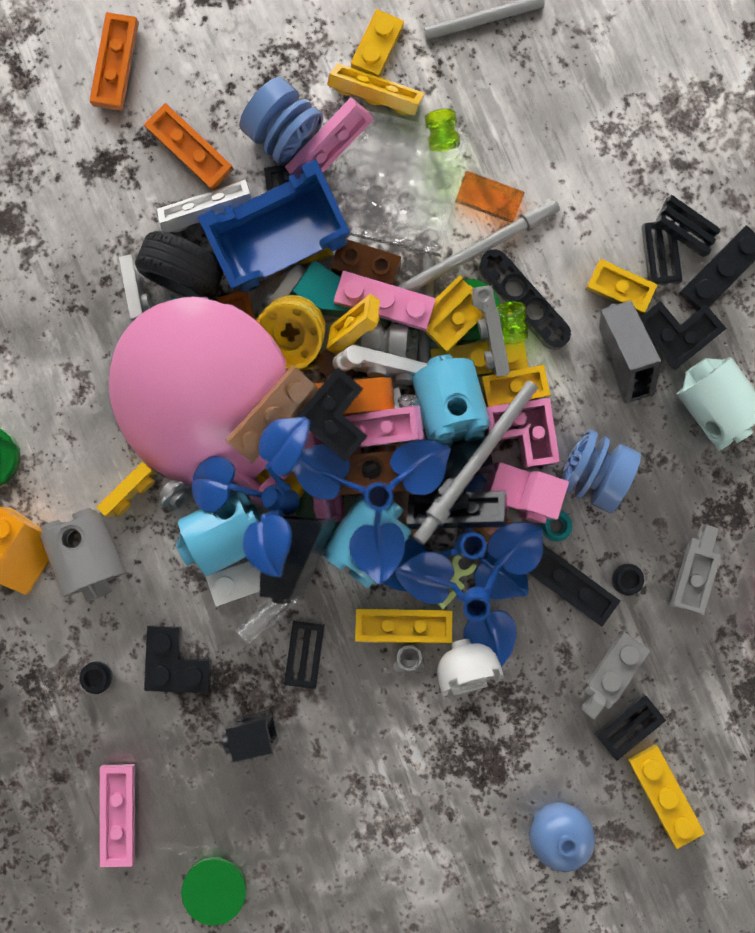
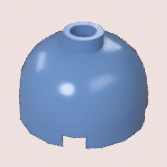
(562, 837)

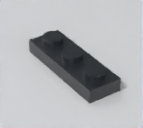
(721, 270)
(485, 510)
(574, 587)

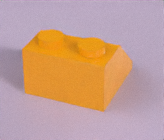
(20, 551)

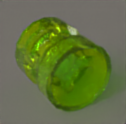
(442, 130)
(512, 322)

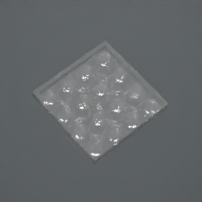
(396, 186)

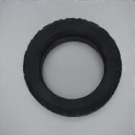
(179, 265)

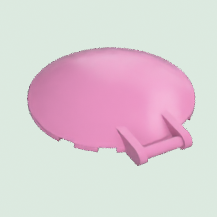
(188, 381)

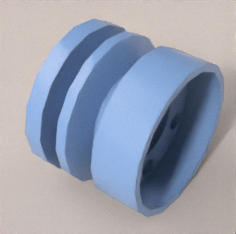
(280, 120)
(603, 472)

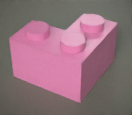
(534, 432)
(530, 493)

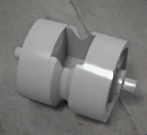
(389, 341)

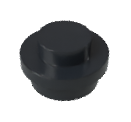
(627, 579)
(96, 677)

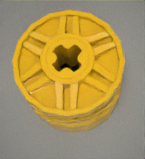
(303, 314)

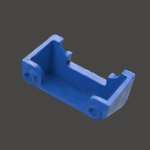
(276, 229)

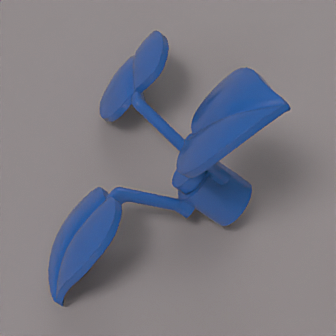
(266, 541)
(472, 546)
(376, 547)
(430, 575)

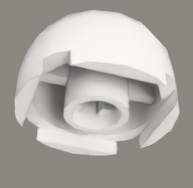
(467, 668)

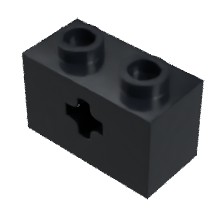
(250, 736)

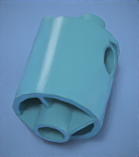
(451, 400)
(216, 537)
(337, 548)

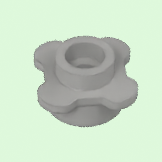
(174, 495)
(402, 664)

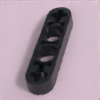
(529, 296)

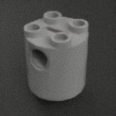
(87, 565)

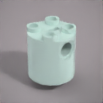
(719, 400)

